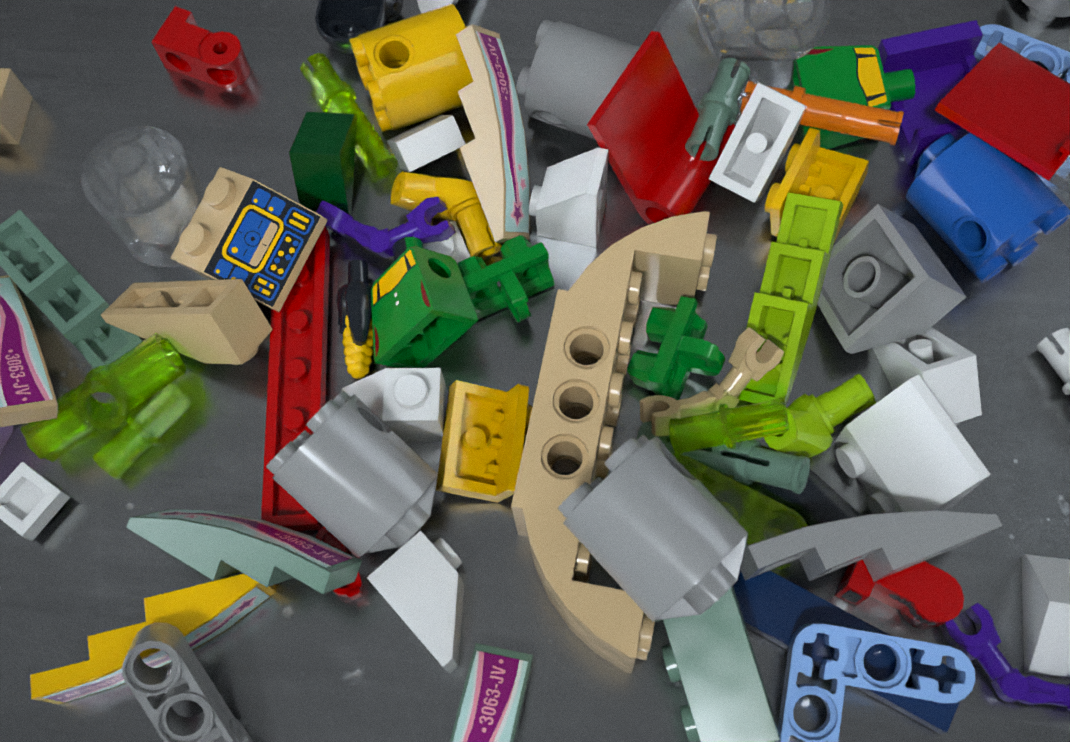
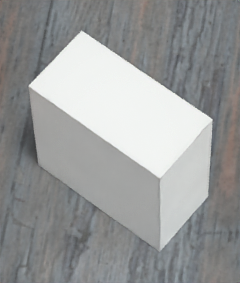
(426, 142)

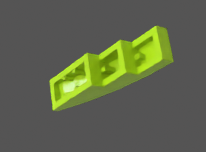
(792, 289)

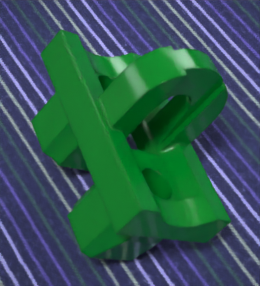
(520, 272)
(680, 353)

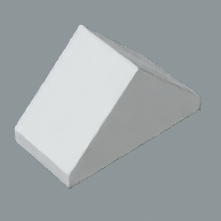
(1046, 615)

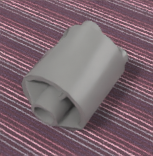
(571, 74)
(357, 477)
(657, 531)

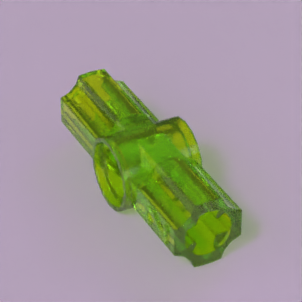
(129, 379)

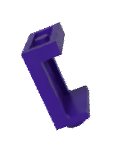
(939, 63)

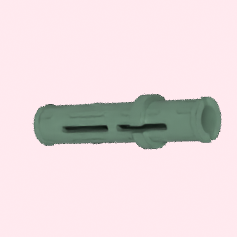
(781, 471)

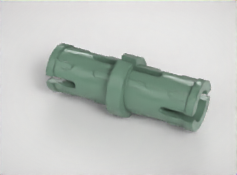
(717, 109)

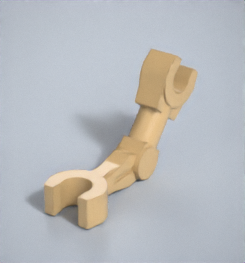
(746, 366)

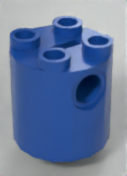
(983, 203)

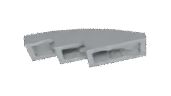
(881, 540)

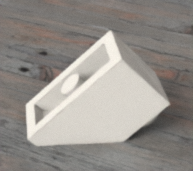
(758, 143)
(572, 199)
(943, 366)
(406, 400)
(426, 594)

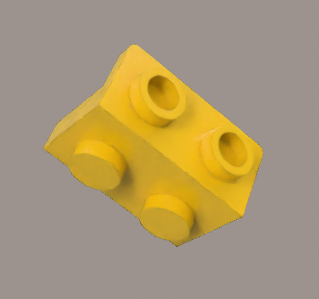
(817, 174)
(483, 440)

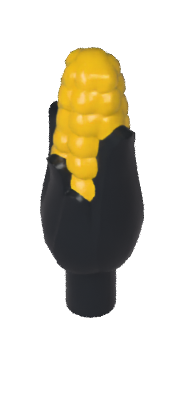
(355, 319)

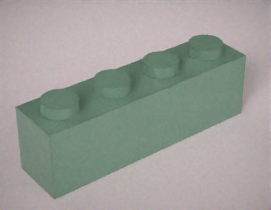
(719, 676)

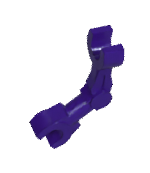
(382, 240)
(1007, 682)

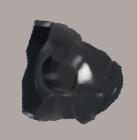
(346, 19)

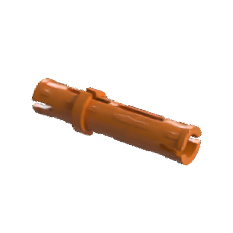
(841, 115)

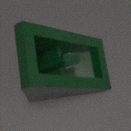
(325, 160)

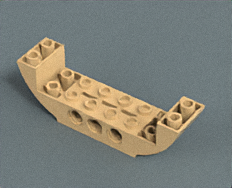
(577, 400)

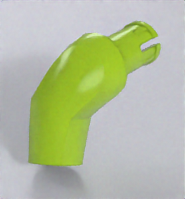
(814, 418)

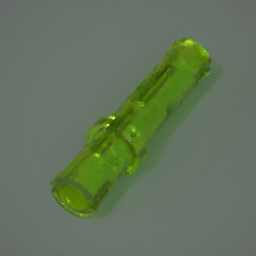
(340, 97)

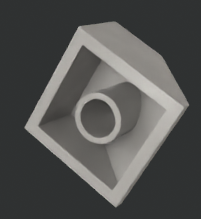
(884, 283)

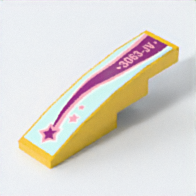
(195, 610)

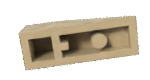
(200, 318)

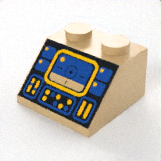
(249, 236)

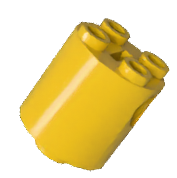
(413, 67)

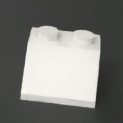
(909, 453)

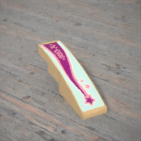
(499, 151)
(24, 378)

